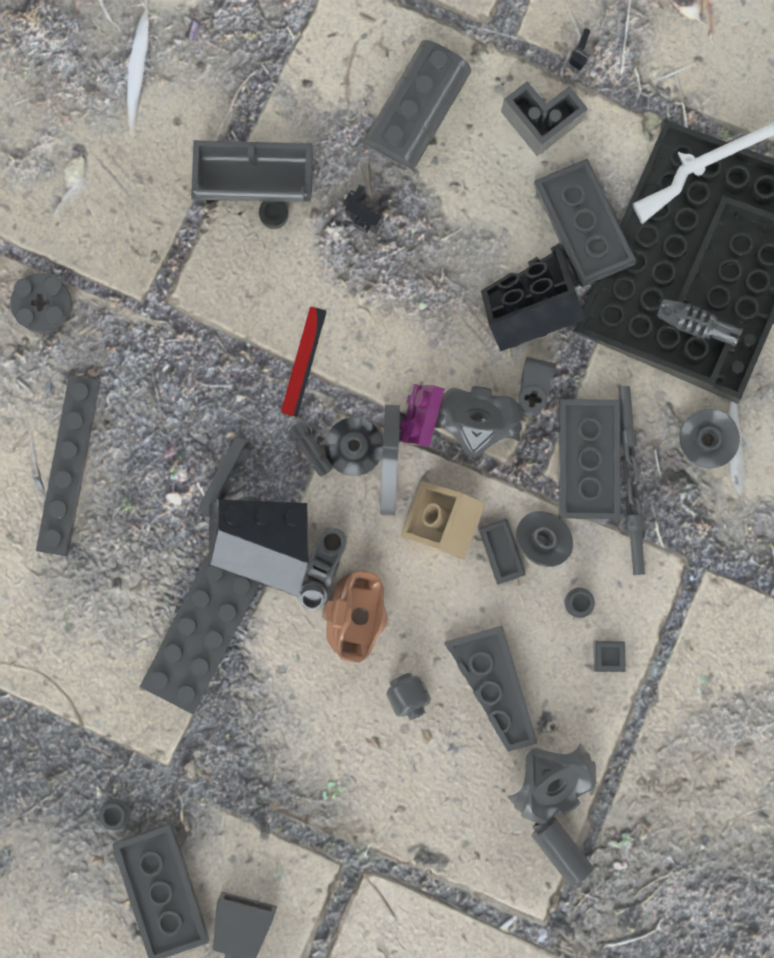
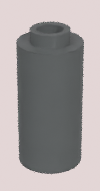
(562, 851)

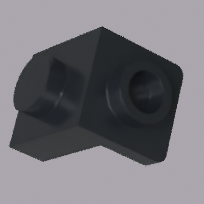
(363, 218)

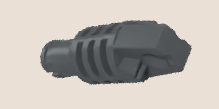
(697, 322)

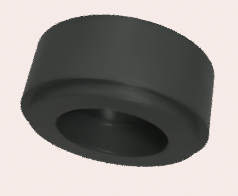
(273, 214)

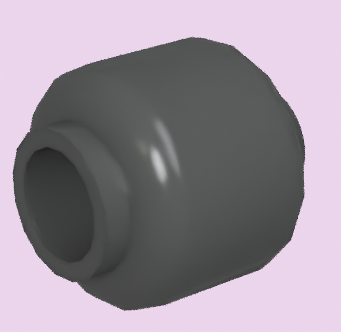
(408, 696)

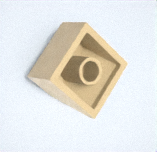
(443, 519)

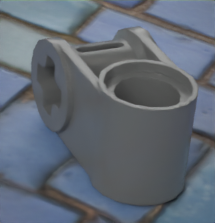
(535, 382)
(325, 558)

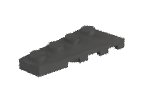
(491, 673)

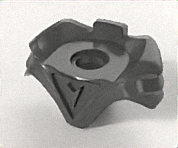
(479, 418)
(554, 783)

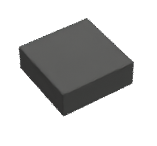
(609, 656)

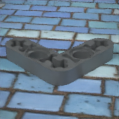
(390, 460)

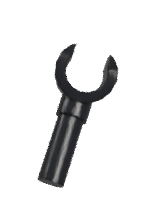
(579, 57)

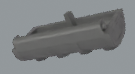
(418, 104)
(252, 171)

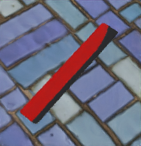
(303, 361)

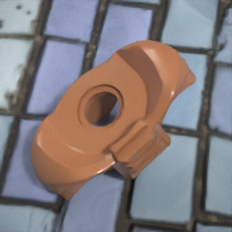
(345, 637)

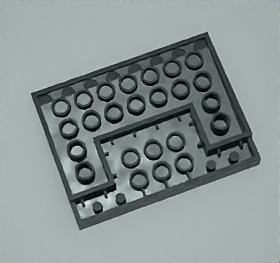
(701, 250)

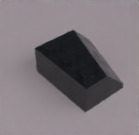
(532, 301)
(260, 541)

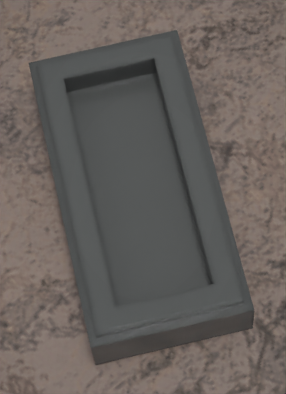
(501, 551)

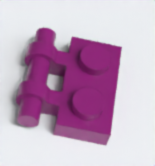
(421, 415)

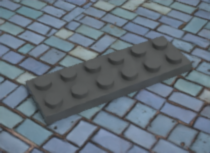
(199, 636)

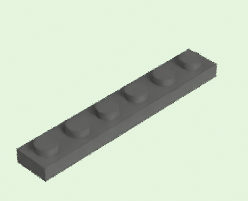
(68, 466)

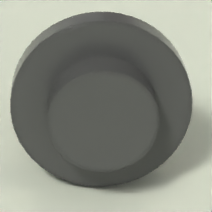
(312, 595)
(579, 602)
(114, 814)

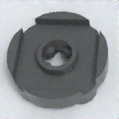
(28, 291)

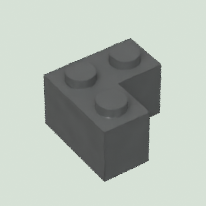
(540, 122)

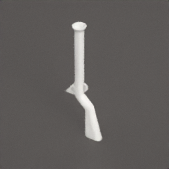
(653, 203)

